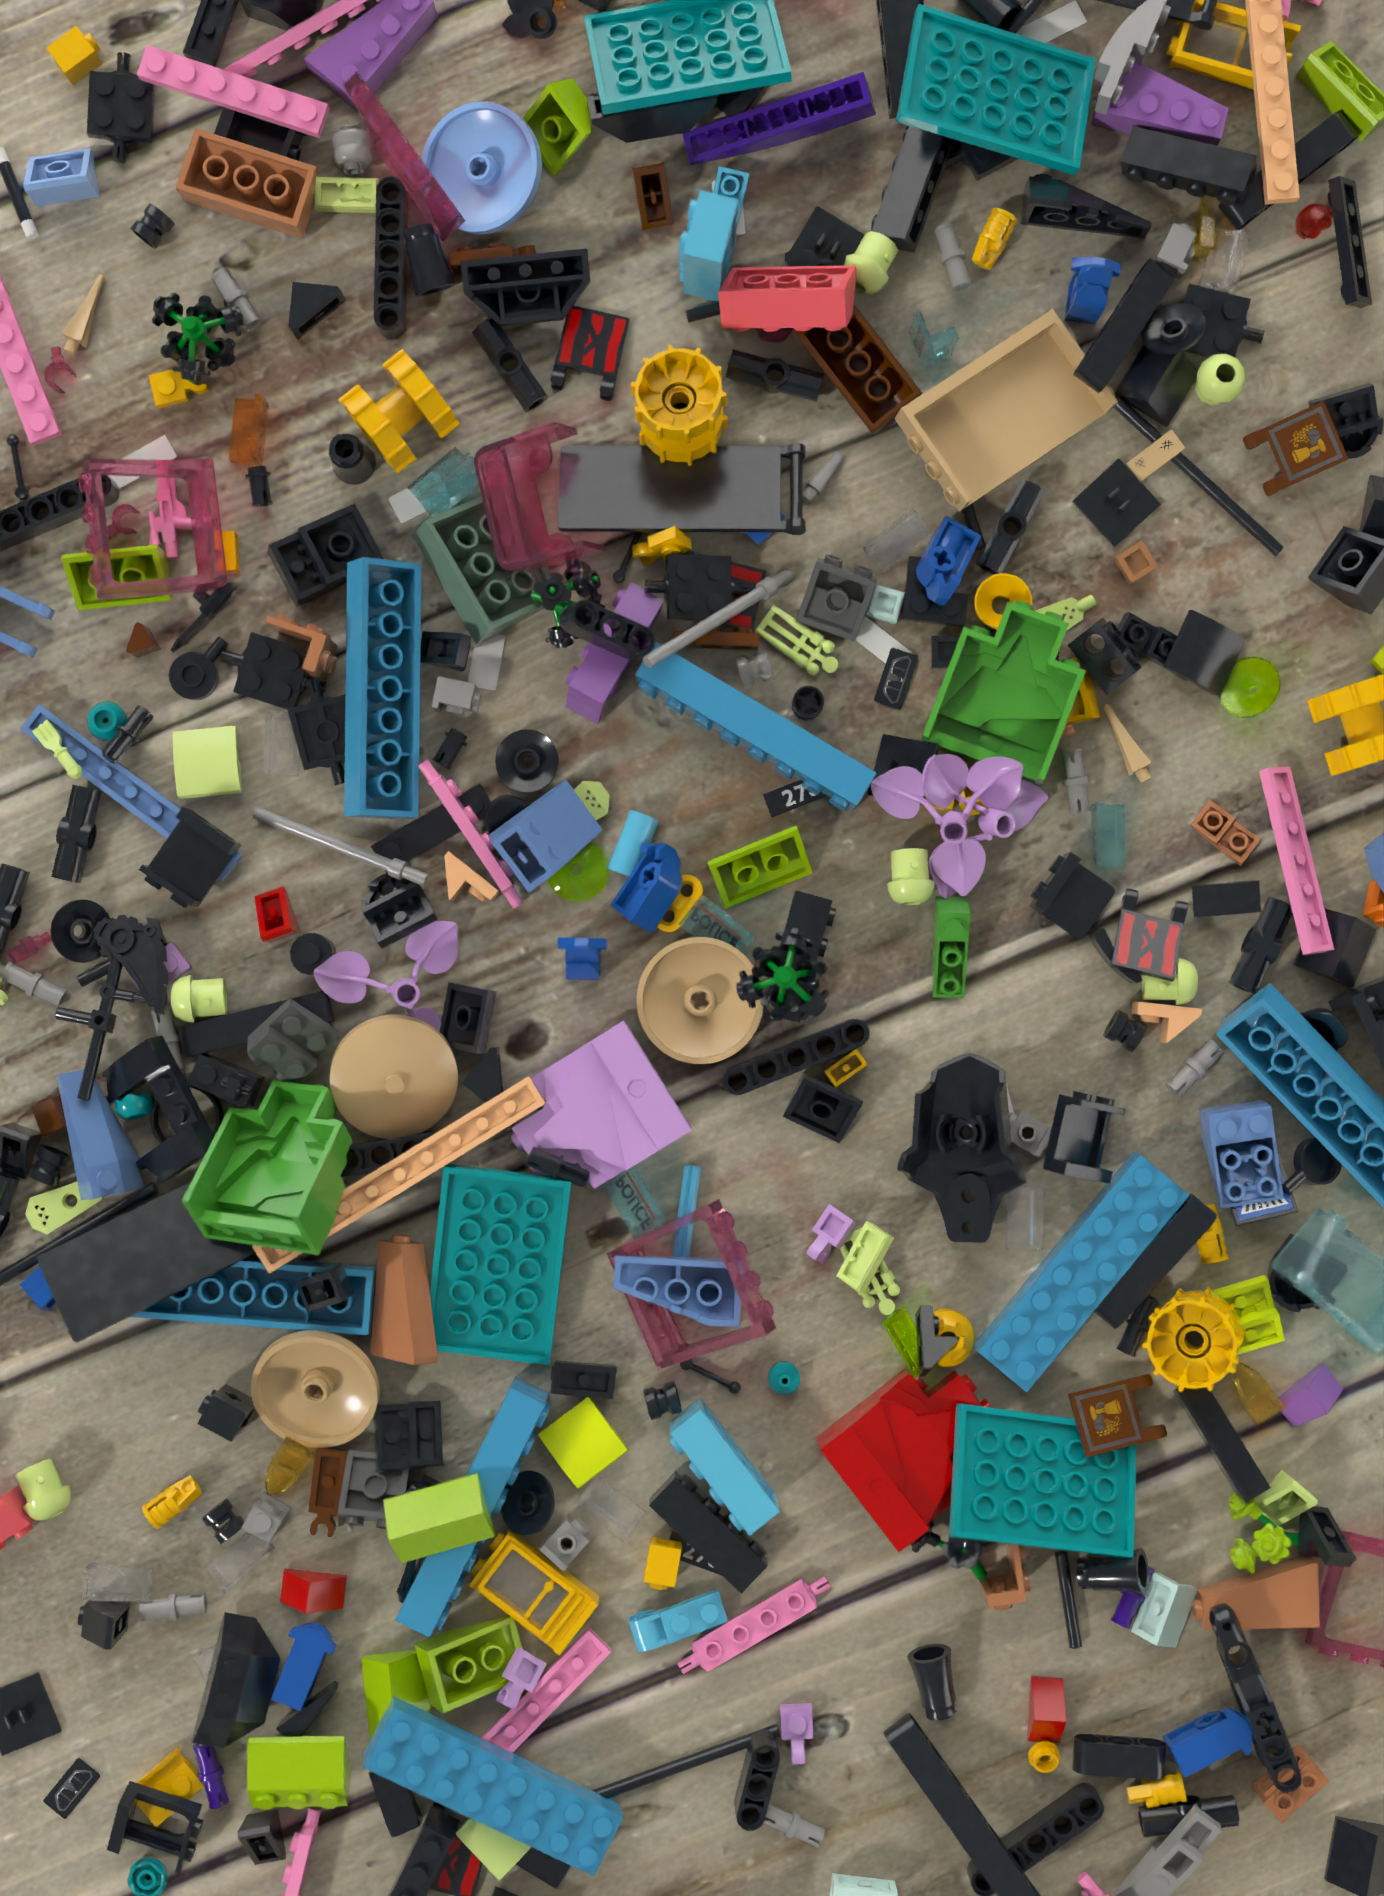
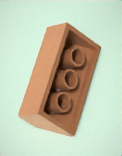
(248, 183)

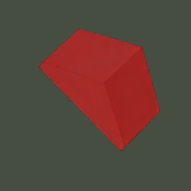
(275, 915)
(313, 1590)
(1046, 1709)

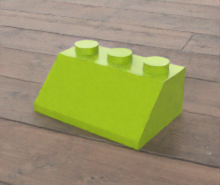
(298, 1772)

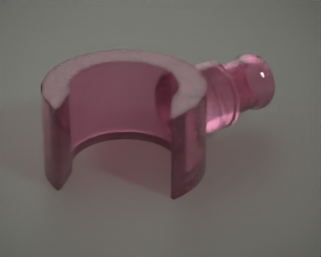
(57, 364)
(115, 528)
(27, 947)

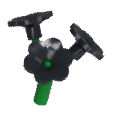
(958, 1550)

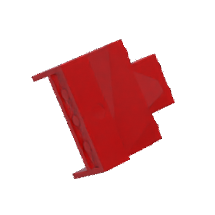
(900, 1451)

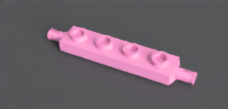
(466, 821)
(754, 1625)
(301, 1846)

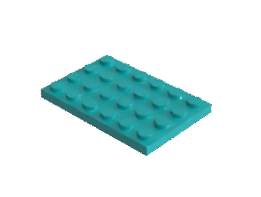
(684, 51)
(996, 90)
(498, 1263)
(1032, 1486)

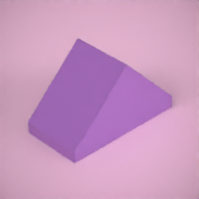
(1310, 1396)

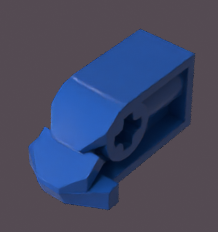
(1089, 288)
(946, 559)
(650, 886)
(583, 957)
(303, 1664)
(1209, 1739)

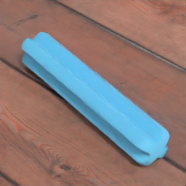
(687, 1203)

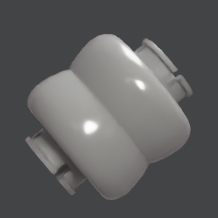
(352, 149)

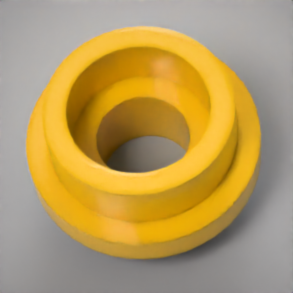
(1044, 1756)

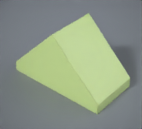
(1284, 1499)

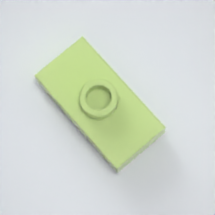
(345, 194)
(865, 1257)

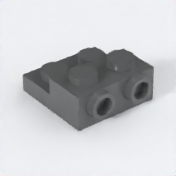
(837, 597)
(291, 1041)
(366, 1489)

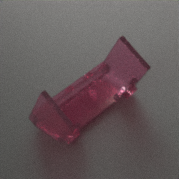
(513, 503)

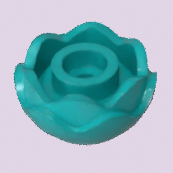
(96, 718)
(134, 1107)
(147, 1887)

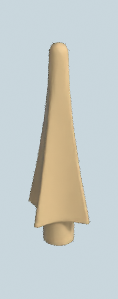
(79, 327)
(1134, 757)

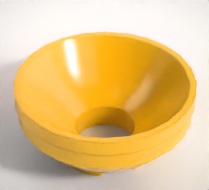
(995, 586)
(957, 1323)

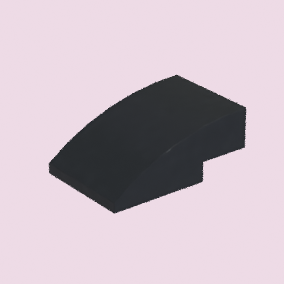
(318, 554)

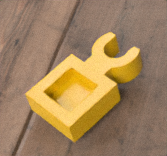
(171, 389)
(662, 544)

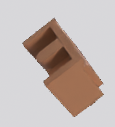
(1283, 1803)

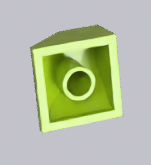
(559, 122)

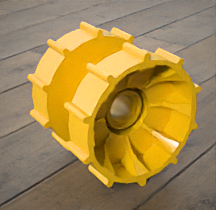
(675, 378)
(399, 411)
(1361, 719)
(1189, 1364)

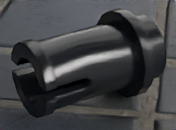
(259, 486)
(450, 748)

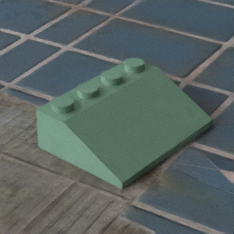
(466, 565)

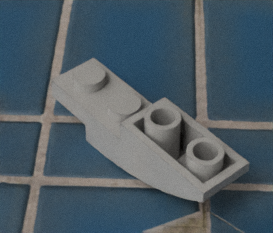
(1126, 47)
(1175, 1860)

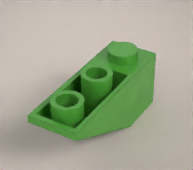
(950, 946)

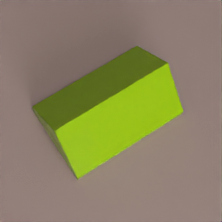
(1343, 88)
(127, 565)
(760, 867)
(438, 1518)
(390, 1676)

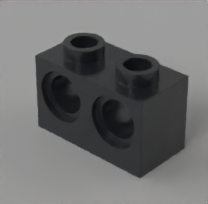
(1098, 660)

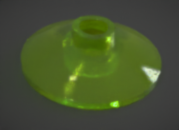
(1246, 674)
(586, 884)

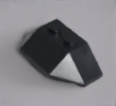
(650, 121)
(527, 286)
(237, 1683)

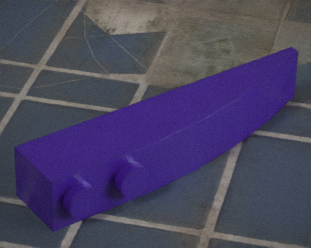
(782, 121)

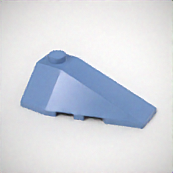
(98, 1142)
(683, 1285)

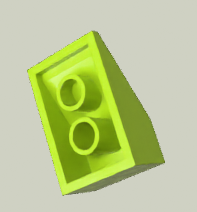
(467, 1662)

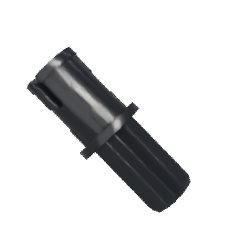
(127, 734)
(557, 1167)
(1137, 1326)

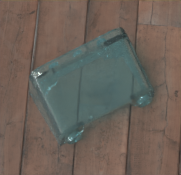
(1338, 1276)

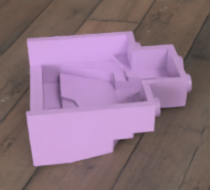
(602, 1108)

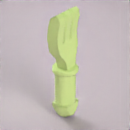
(52, 741)

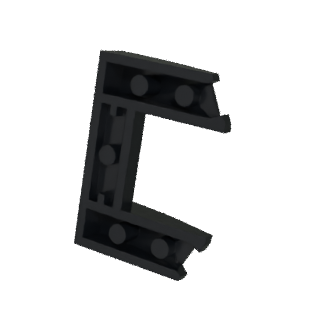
(155, 1064)

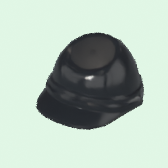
(1327, 1026)

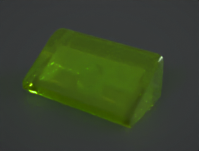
(903, 1334)

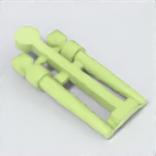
(829, 664)
(886, 1306)

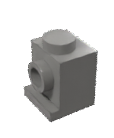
(1177, 249)
(456, 696)
(1039, 1137)
(266, 1517)
(567, 1528)

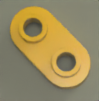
(682, 904)

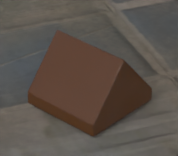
(142, 641)

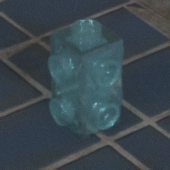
(445, 482)

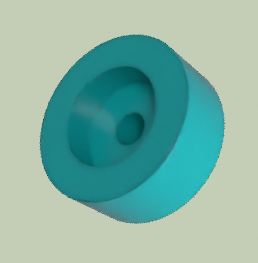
(782, 1370)

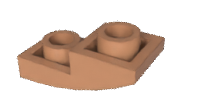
(1225, 833)

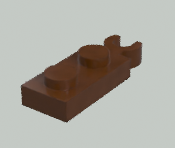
(493, 251)
(739, 639)
(326, 1487)

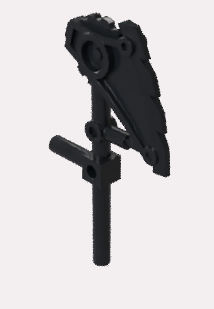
(142, 955)

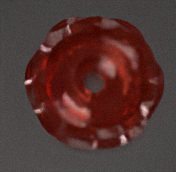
(1313, 220)

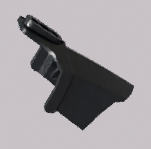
(964, 1144)

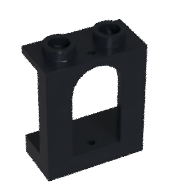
(173, 1843)

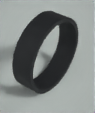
(155, 1109)

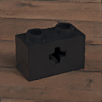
(226, 1412)

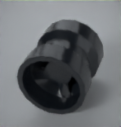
(152, 226)
(810, 698)
(1125, 1030)
(47, 1168)
(662, 1400)
(218, 1516)

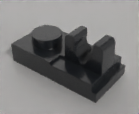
(583, 1379)

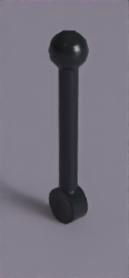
(20, 492)
(619, 575)
(734, 1387)

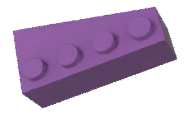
(371, 45)
(1163, 107)
(601, 669)

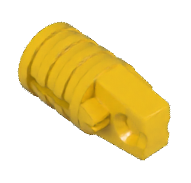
(993, 237)
(1212, 1243)
(171, 1501)
(1158, 1791)

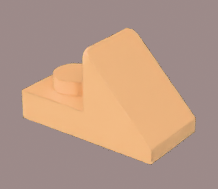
(460, 874)
(1173, 1017)

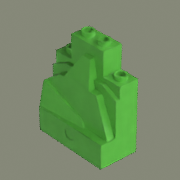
(1007, 692)
(273, 1172)

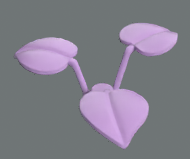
(946, 777)
(957, 859)
(433, 947)

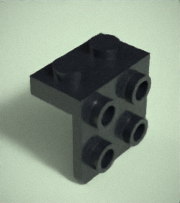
(1071, 896)

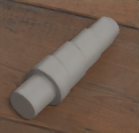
(822, 477)

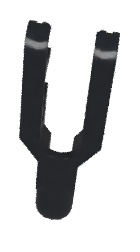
(1253, 1697)

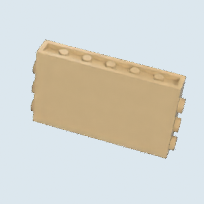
(1003, 411)

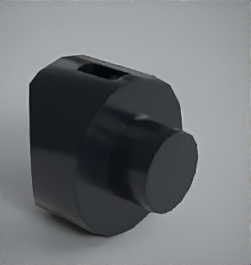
(310, 951)

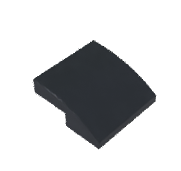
(1204, 652)
(408, 1436)

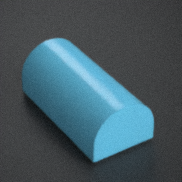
(637, 830)

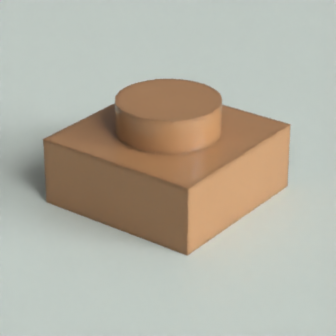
(1135, 562)

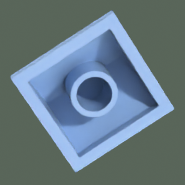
(61, 177)

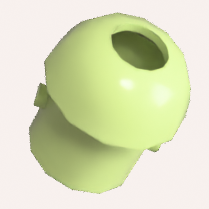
(872, 262)
(1213, 390)
(910, 877)
(1180, 990)
(198, 998)
(43, 1490)

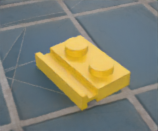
(171, 1775)

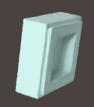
(885, 604)

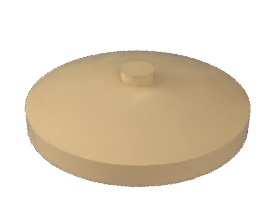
(692, 1001)
(393, 1076)
(315, 1388)

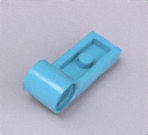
(677, 1621)

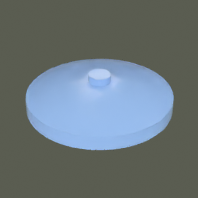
(485, 164)

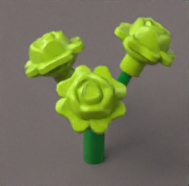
(1270, 1541)

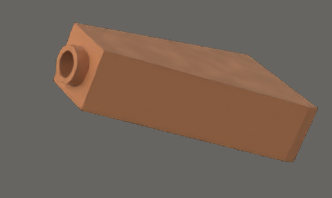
(402, 1304)
(1269, 1598)

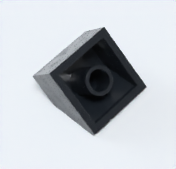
(1353, 570)

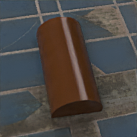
(862, 370)

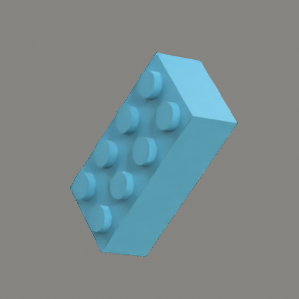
(708, 244)
(724, 1467)

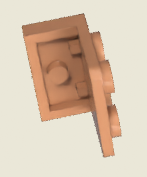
(320, 655)
(1008, 1589)

